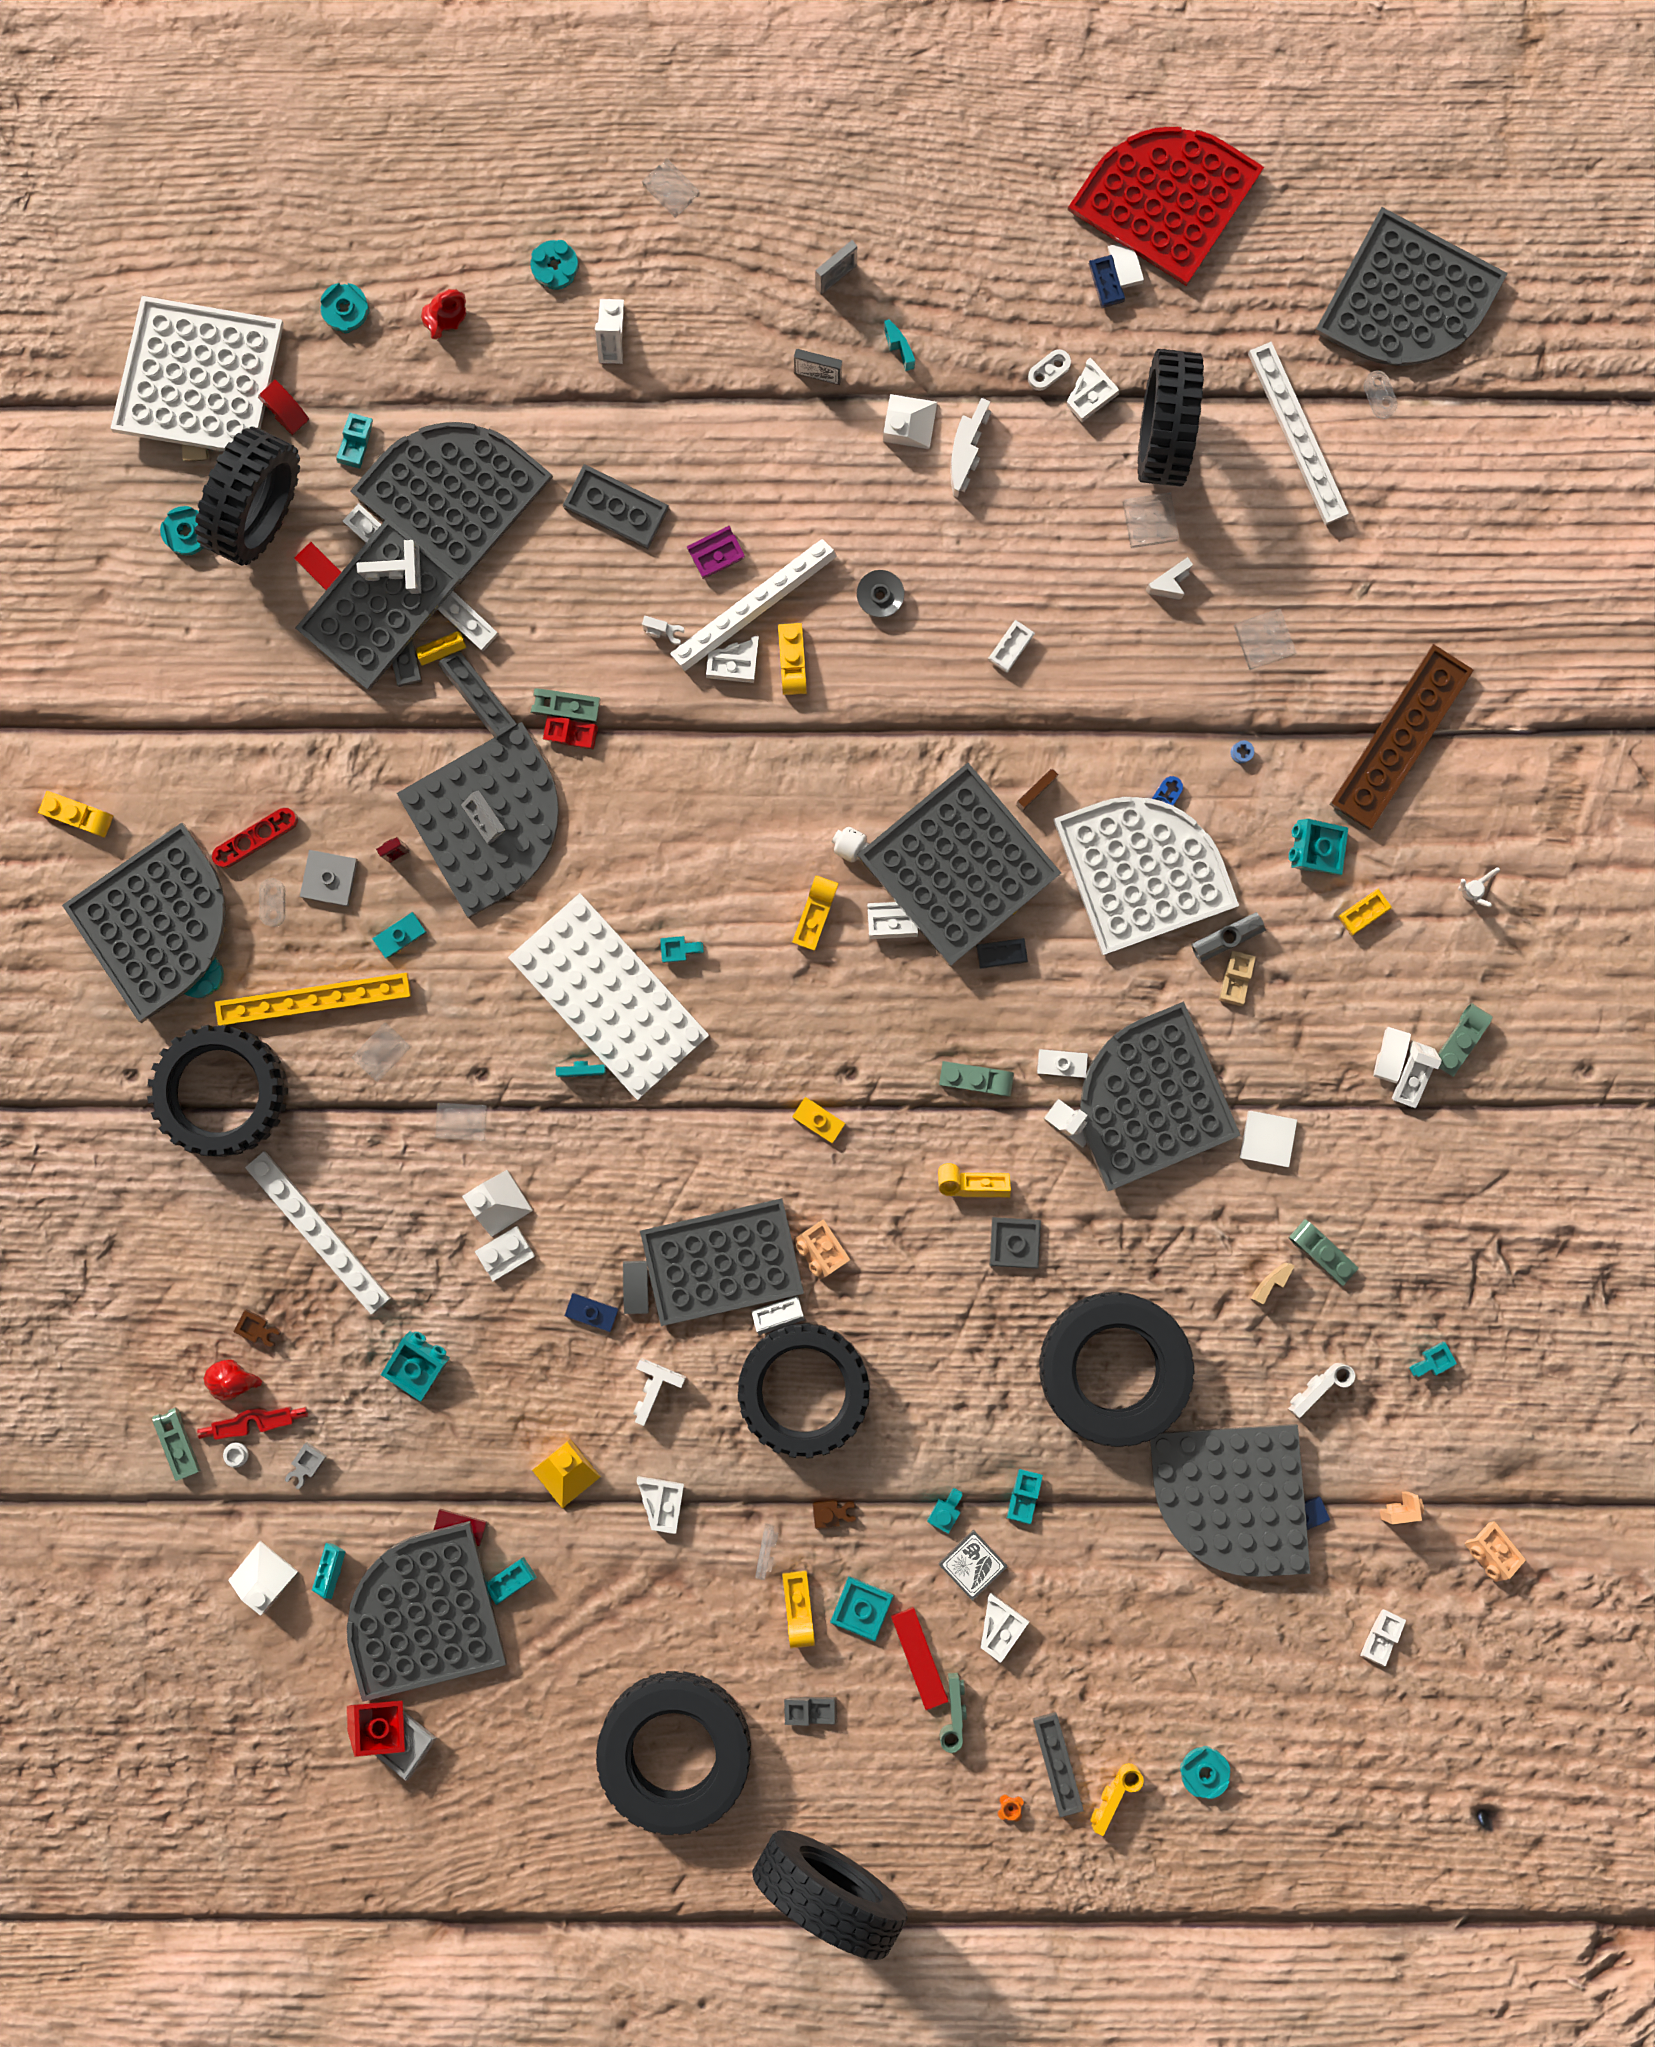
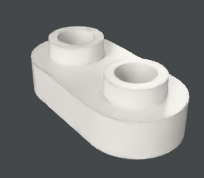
(1048, 370)

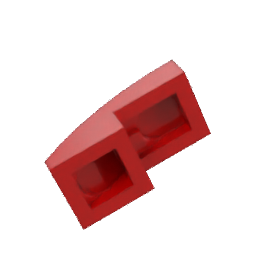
(284, 406)
(570, 732)

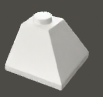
(909, 421)
(497, 1203)
(262, 1578)

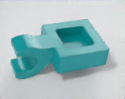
(676, 949)
(1436, 1359)
(944, 1513)

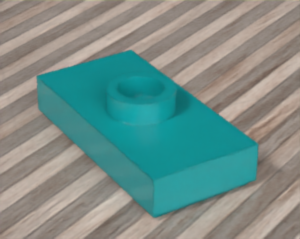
(399, 935)
(579, 1069)
(328, 1571)
(510, 1580)

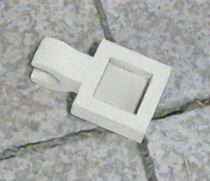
(657, 627)

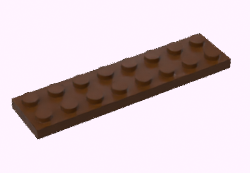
(1401, 737)

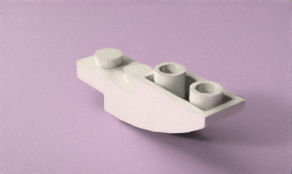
(964, 454)

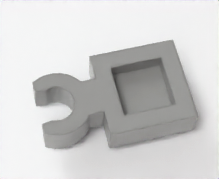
(306, 1462)

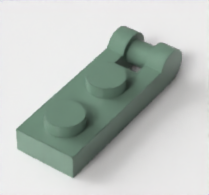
(566, 705)
(176, 1444)

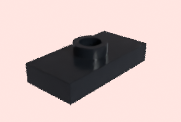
(1002, 953)

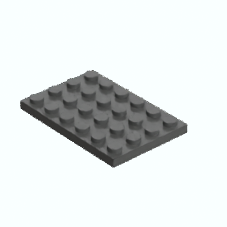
(372, 622)
(721, 1262)

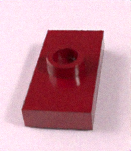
(392, 849)
(447, 1518)

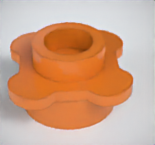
(1015, 1813)

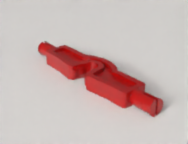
(240, 1426)

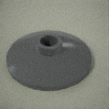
(883, 582)

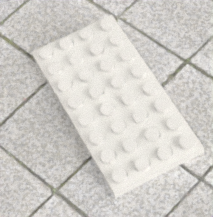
(608, 996)

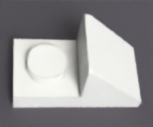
(1166, 584)

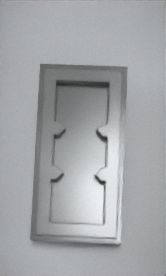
(483, 817)

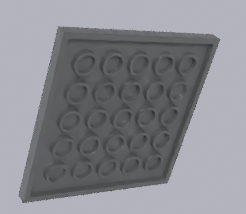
(958, 864)

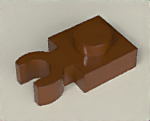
(253, 1327)
(828, 1514)

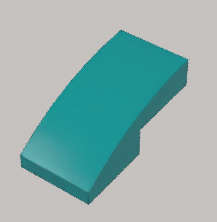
(897, 341)
(355, 440)
(1024, 1496)

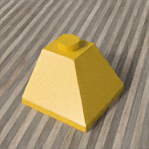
(566, 1473)

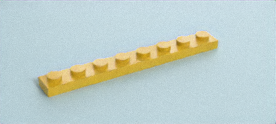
(313, 999)

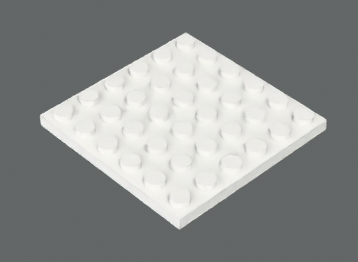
(195, 373)

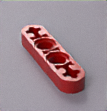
(255, 838)

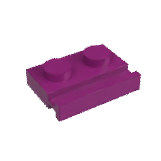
(716, 552)

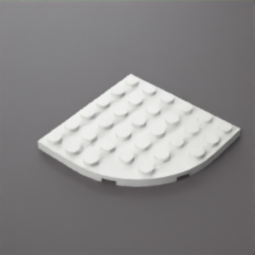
(1142, 869)

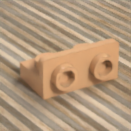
(821, 1249)
(1408, 1512)
(1495, 1553)

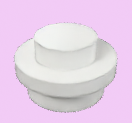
(235, 1455)

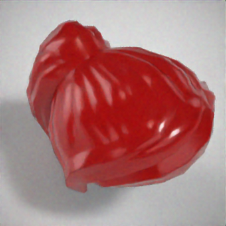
(444, 312)
(228, 1380)

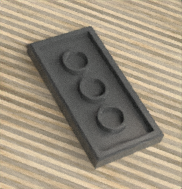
(616, 506)

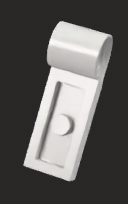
(1318, 1386)

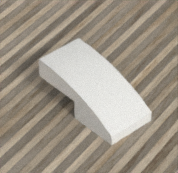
(1126, 265)
(1392, 1055)
(1382, 1637)

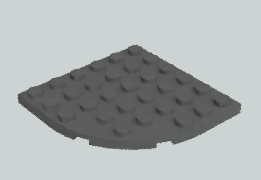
(1408, 295)
(453, 489)
(522, 797)
(154, 921)
(1152, 1099)
(1235, 1497)
(423, 1615)

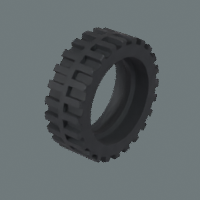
(1170, 417)
(247, 495)
(167, 1080)
(795, 1442)

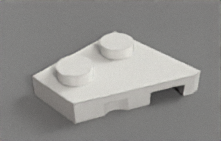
(1091, 392)
(734, 662)
(662, 1503)
(1001, 1628)

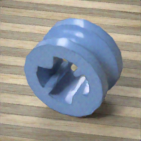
(1247, 747)

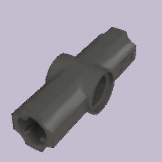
(1215, 944)

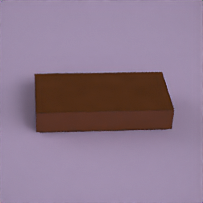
(1037, 789)

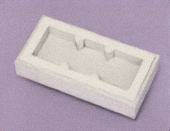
(1011, 646)
(1062, 1063)
(778, 1315)

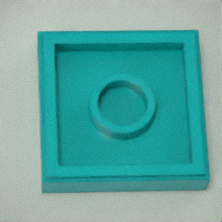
(861, 1608)

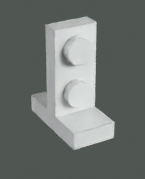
(610, 331)
(397, 568)
(1416, 1074)
(1068, 1121)
(653, 1386)

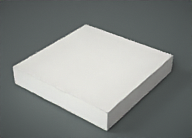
(1268, 1138)

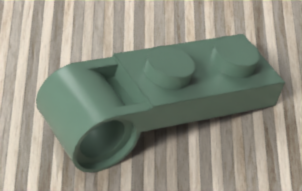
(1463, 1038)
(976, 1078)
(1323, 1252)
(958, 1713)

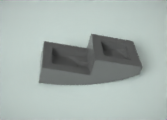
(635, 1287)
(810, 1710)

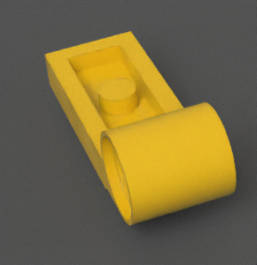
(792, 659)
(75, 814)
(815, 913)
(972, 1184)
(798, 1609)
(1112, 1795)

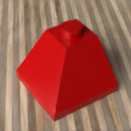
(376, 1728)

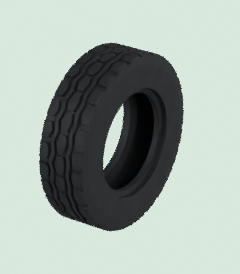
(1172, 1374)
(664, 1809)
(829, 1895)

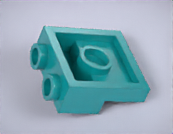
(1318, 846)
(415, 1365)

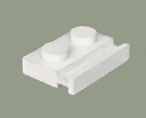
(889, 921)
(505, 1253)

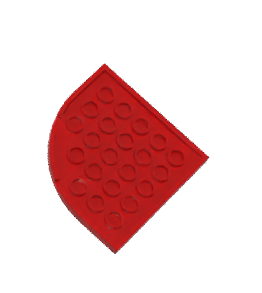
(1167, 195)

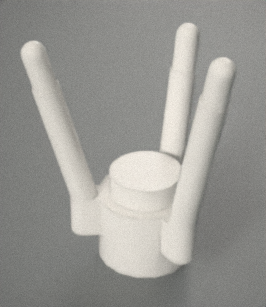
(1475, 889)

